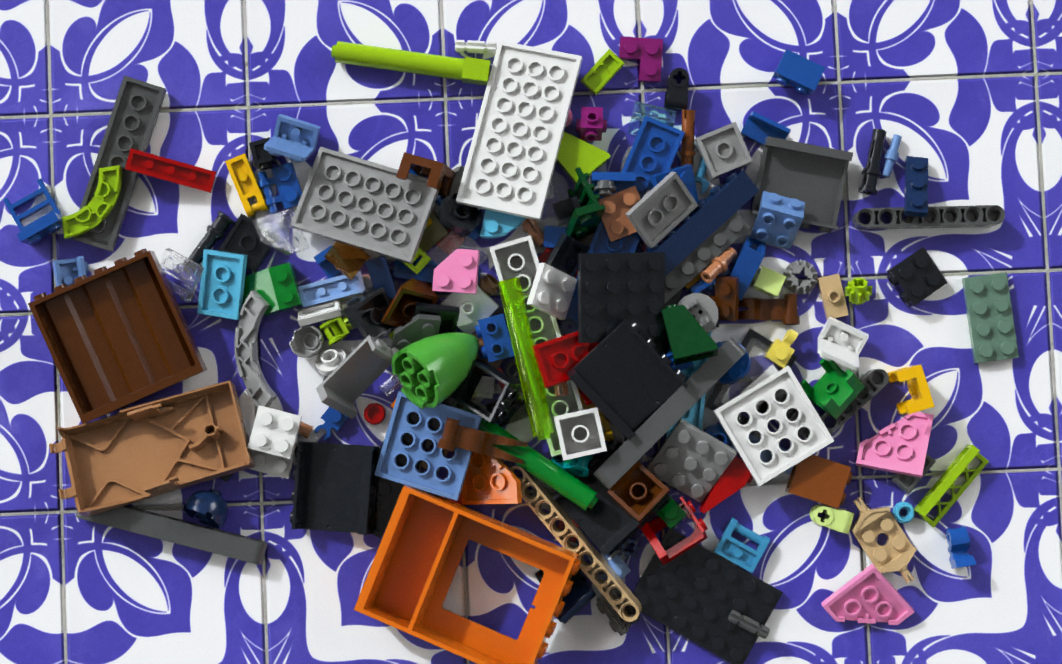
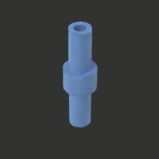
(891, 155)

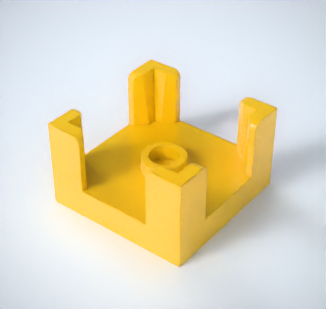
(917, 388)

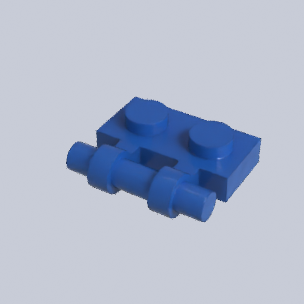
(287, 184)

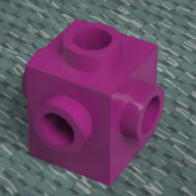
(591, 124)

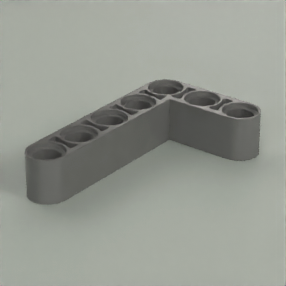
(871, 390)

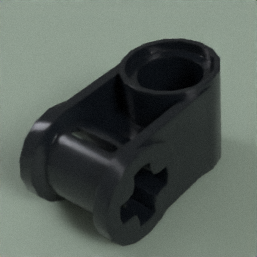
(677, 94)

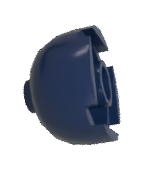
(207, 507)

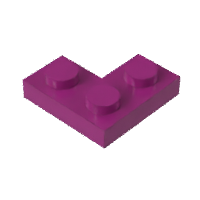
(646, 51)

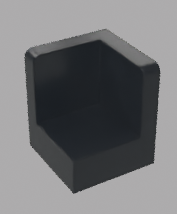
(565, 209)

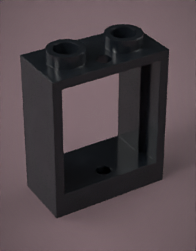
(467, 388)

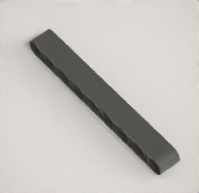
(669, 413)
(182, 533)

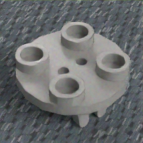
(699, 301)

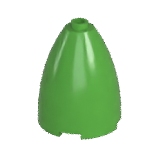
(434, 366)

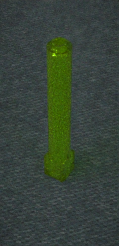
(527, 367)

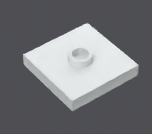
(472, 308)

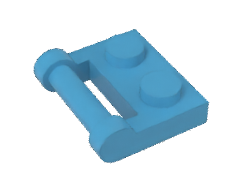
(739, 552)

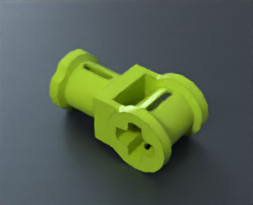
(340, 328)

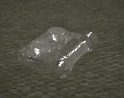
(183, 270)

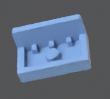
(69, 269)

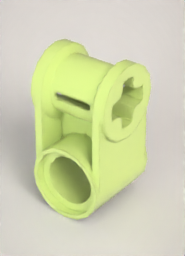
(834, 518)

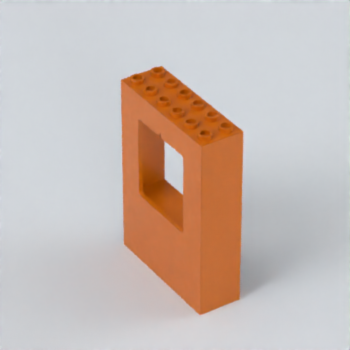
(419, 565)

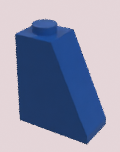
(747, 263)

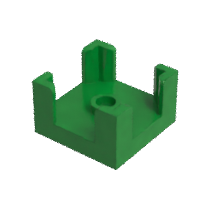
(834, 389)

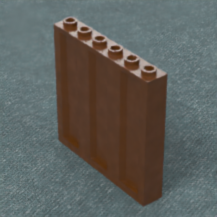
(117, 335)

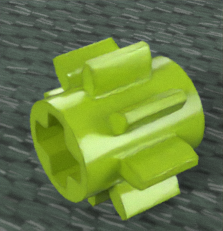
(858, 291)

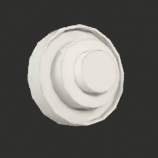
(329, 360)

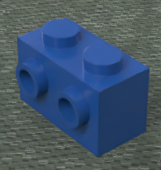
(798, 72)
(495, 338)

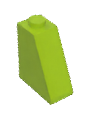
(578, 153)

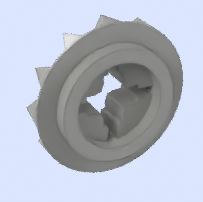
(791, 281)

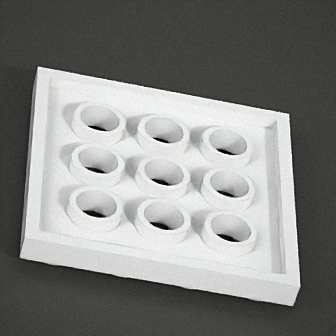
(807, 417)

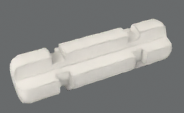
(475, 46)

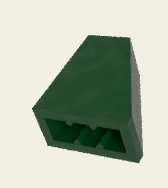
(686, 336)

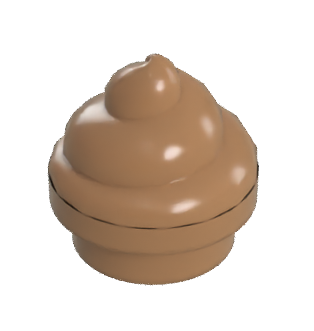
(488, 284)

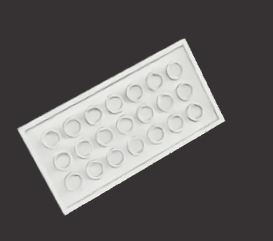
(519, 130)

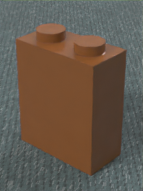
(820, 480)

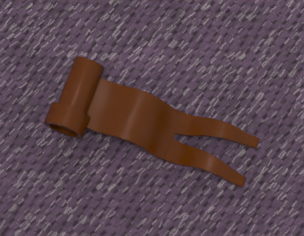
(771, 309)
(476, 441)

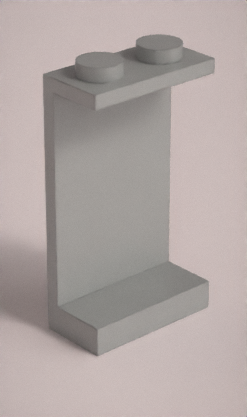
(355, 375)

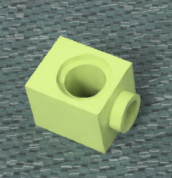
(768, 281)

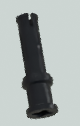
(872, 172)
(214, 232)

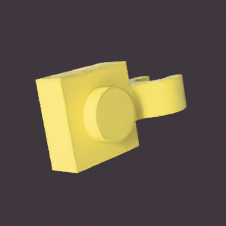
(780, 351)

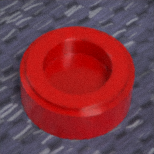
(374, 413)

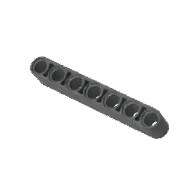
(938, 214)

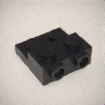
(916, 277)
(368, 312)

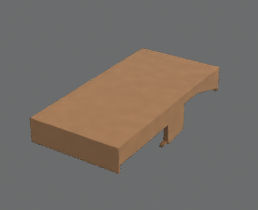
(155, 448)

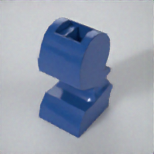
(959, 543)

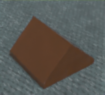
(638, 492)

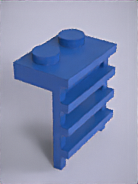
(44, 225)

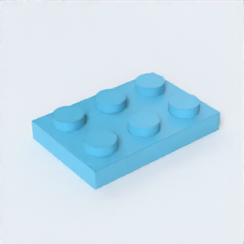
(222, 284)

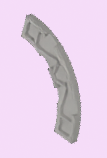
(246, 350)

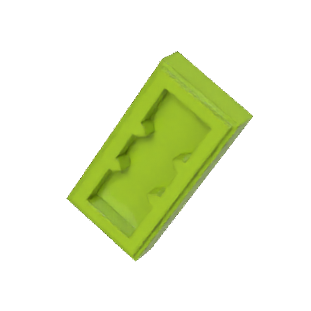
(602, 72)

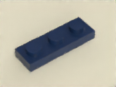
(916, 187)

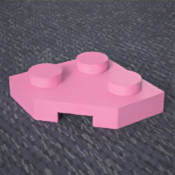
(457, 272)

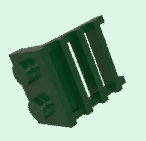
(588, 216)

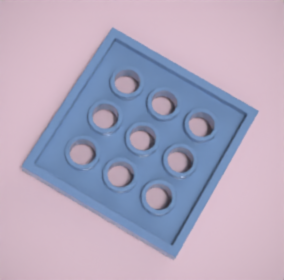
(409, 474)

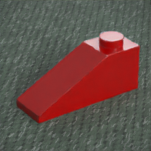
(730, 481)

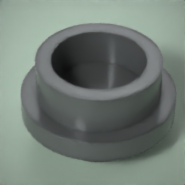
(605, 188)

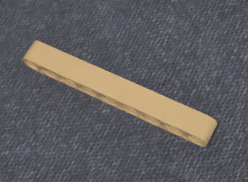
(584, 547)

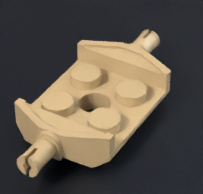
(895, 552)

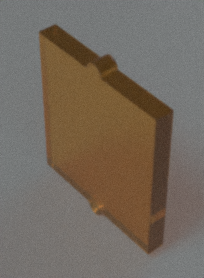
(346, 258)

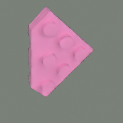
(899, 446)
(868, 600)

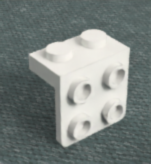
(841, 343)

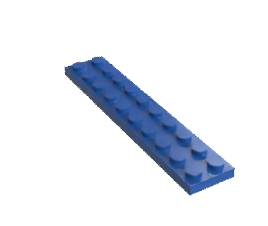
(650, 154)

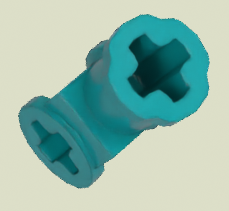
(575, 466)

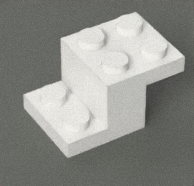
(274, 441)

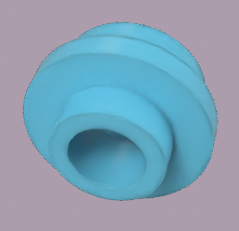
(909, 512)

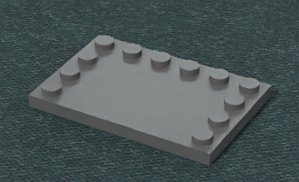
(365, 205)

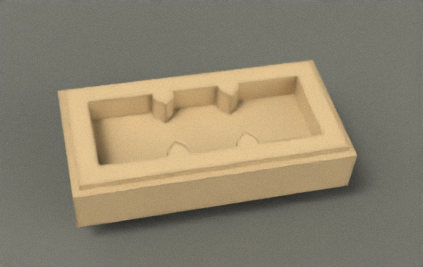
(832, 296)

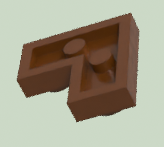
(726, 297)

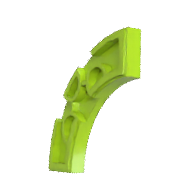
(99, 207)

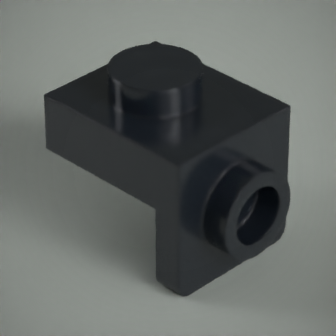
(262, 158)

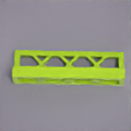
(946, 482)

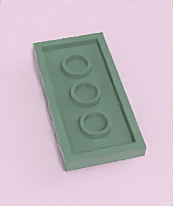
(990, 317)

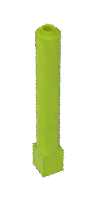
(468, 69)

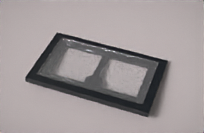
(757, 348)

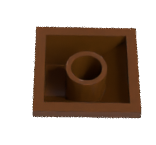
(403, 305)

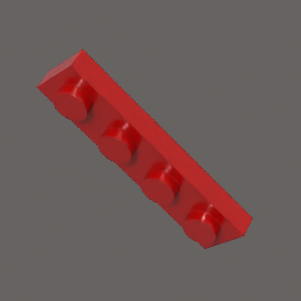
(170, 170)

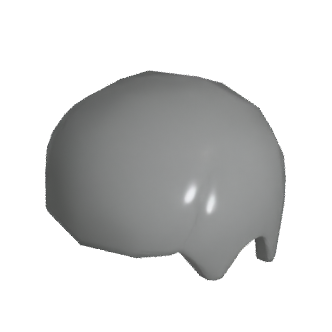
(307, 341)

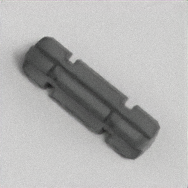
(748, 624)

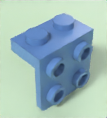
(293, 139)
(778, 220)

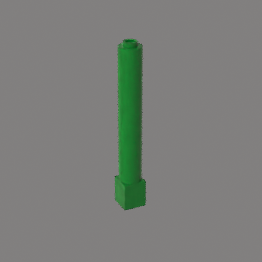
(544, 468)

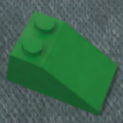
(277, 286)

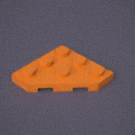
(490, 482)

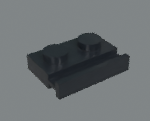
(565, 254)

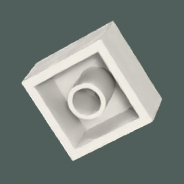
(580, 433)

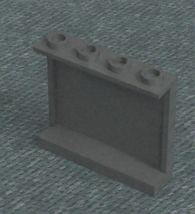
(807, 174)

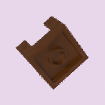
(437, 172)

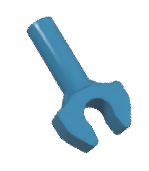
(700, 176)

